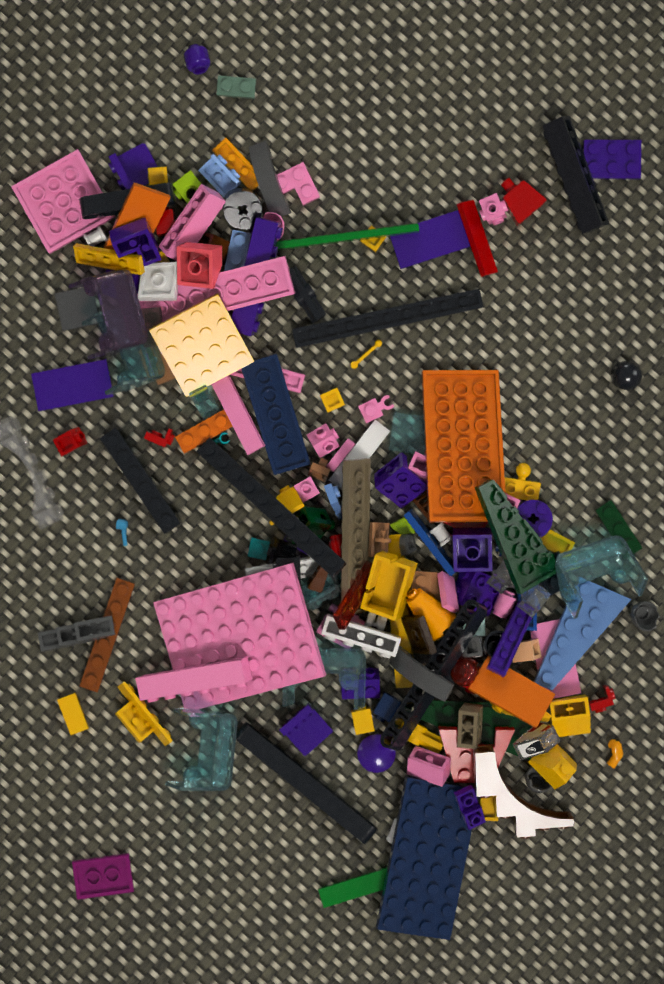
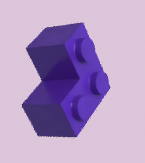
(136, 237)

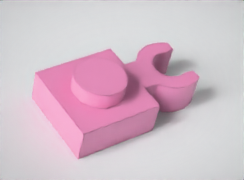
(372, 410)

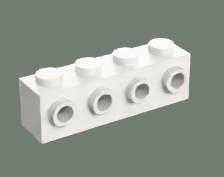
(363, 636)

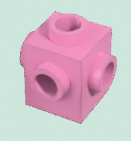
(490, 203)
(323, 440)

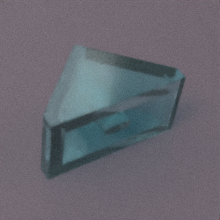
(204, 402)

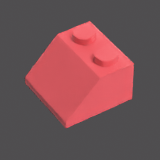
(198, 264)

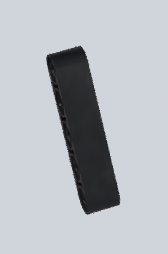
(111, 202)

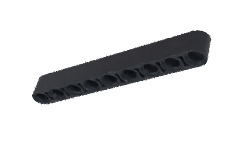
(436, 665)
(305, 783)

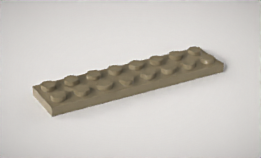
(355, 520)

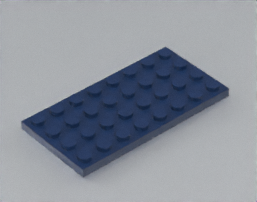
(425, 862)

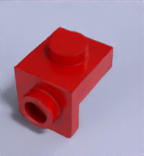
(600, 704)

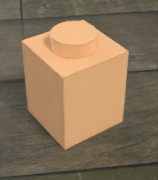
(528, 651)

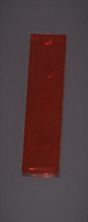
(352, 598)

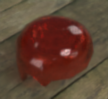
(464, 671)

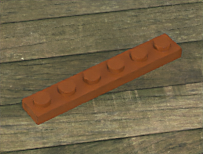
(103, 647)

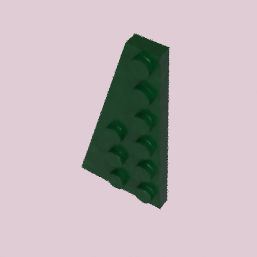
(518, 543)
(447, 713)

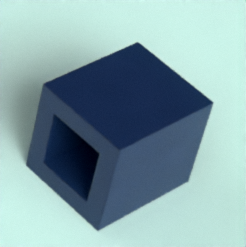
(386, 707)

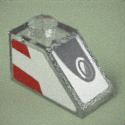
(536, 741)

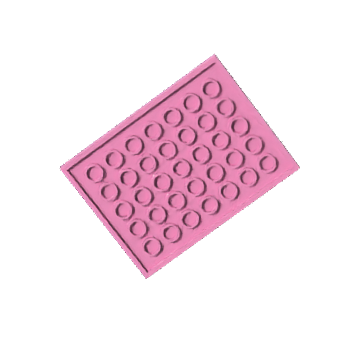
(243, 617)

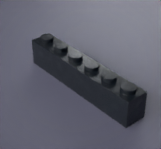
(575, 174)
(141, 480)

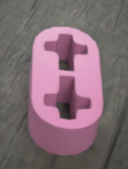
(340, 455)

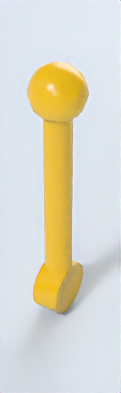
(354, 364)

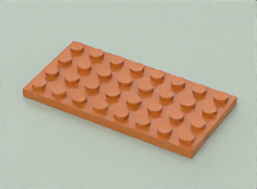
(461, 441)

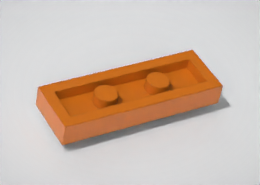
(203, 431)

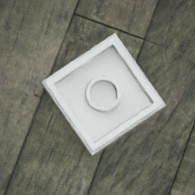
(159, 282)

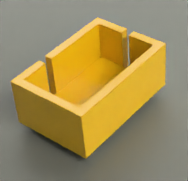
(391, 582)

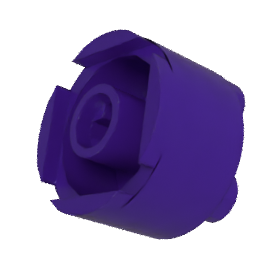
(539, 510)

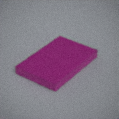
(103, 876)

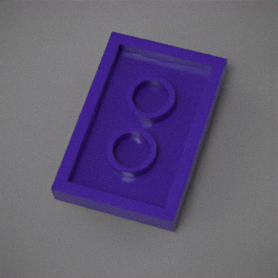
(613, 158)

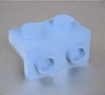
(219, 174)

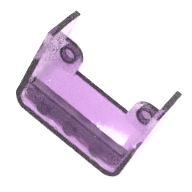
(119, 309)

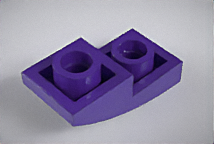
(469, 807)

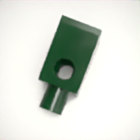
(316, 520)

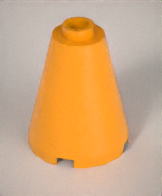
(436, 616)

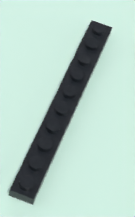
(387, 318)
(271, 508)

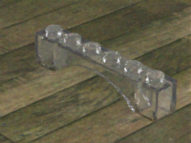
(44, 507)

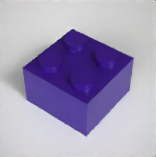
(472, 550)

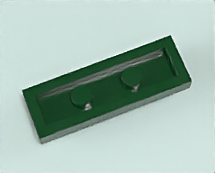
(616, 525)

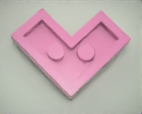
(300, 180)

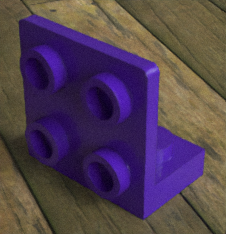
(399, 482)
(306, 729)

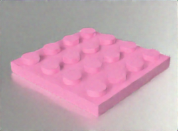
(53, 201)

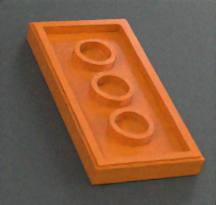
(139, 204)
(513, 694)

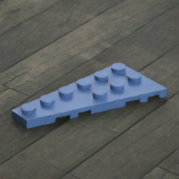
(577, 635)

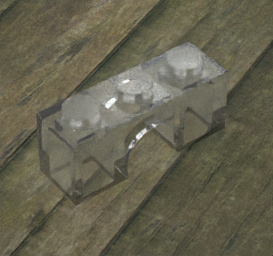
(530, 601)

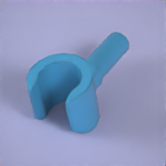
(122, 524)

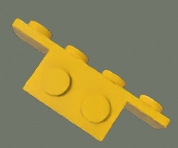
(138, 718)

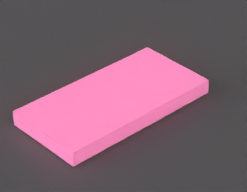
(570, 683)

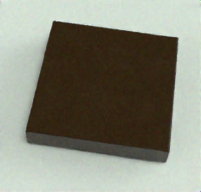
(418, 634)

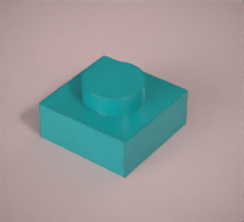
(258, 548)

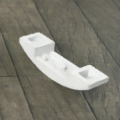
(363, 449)

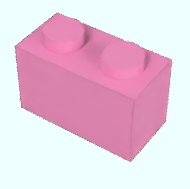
(428, 766)

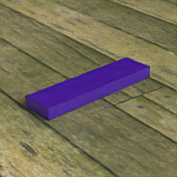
(509, 642)

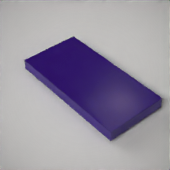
(435, 239)
(72, 385)

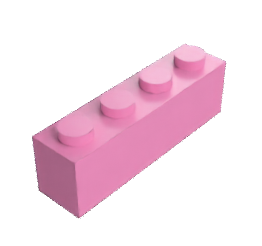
(193, 220)

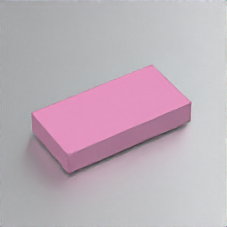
(448, 592)

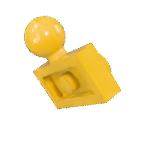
(520, 487)

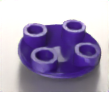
(375, 756)

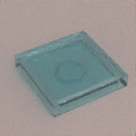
(407, 433)

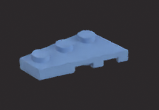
(333, 493)

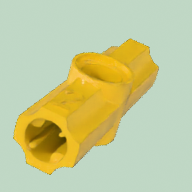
(425, 738)

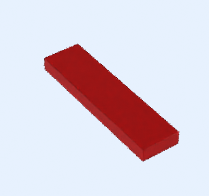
(477, 238)

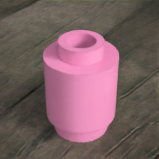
(504, 604)

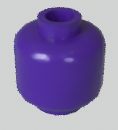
(197, 59)

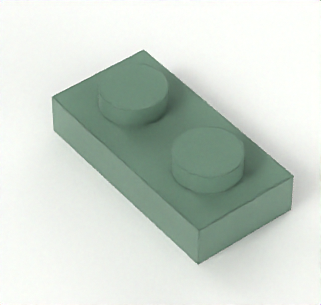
(236, 87)

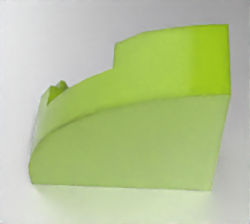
(402, 526)

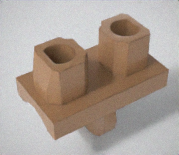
(378, 538)

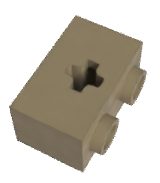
(470, 726)

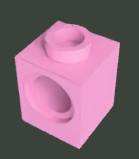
(306, 489)

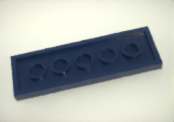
(275, 414)

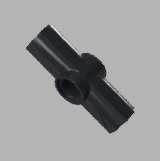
(306, 296)

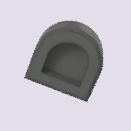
(407, 544)

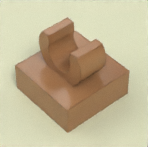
(319, 470)

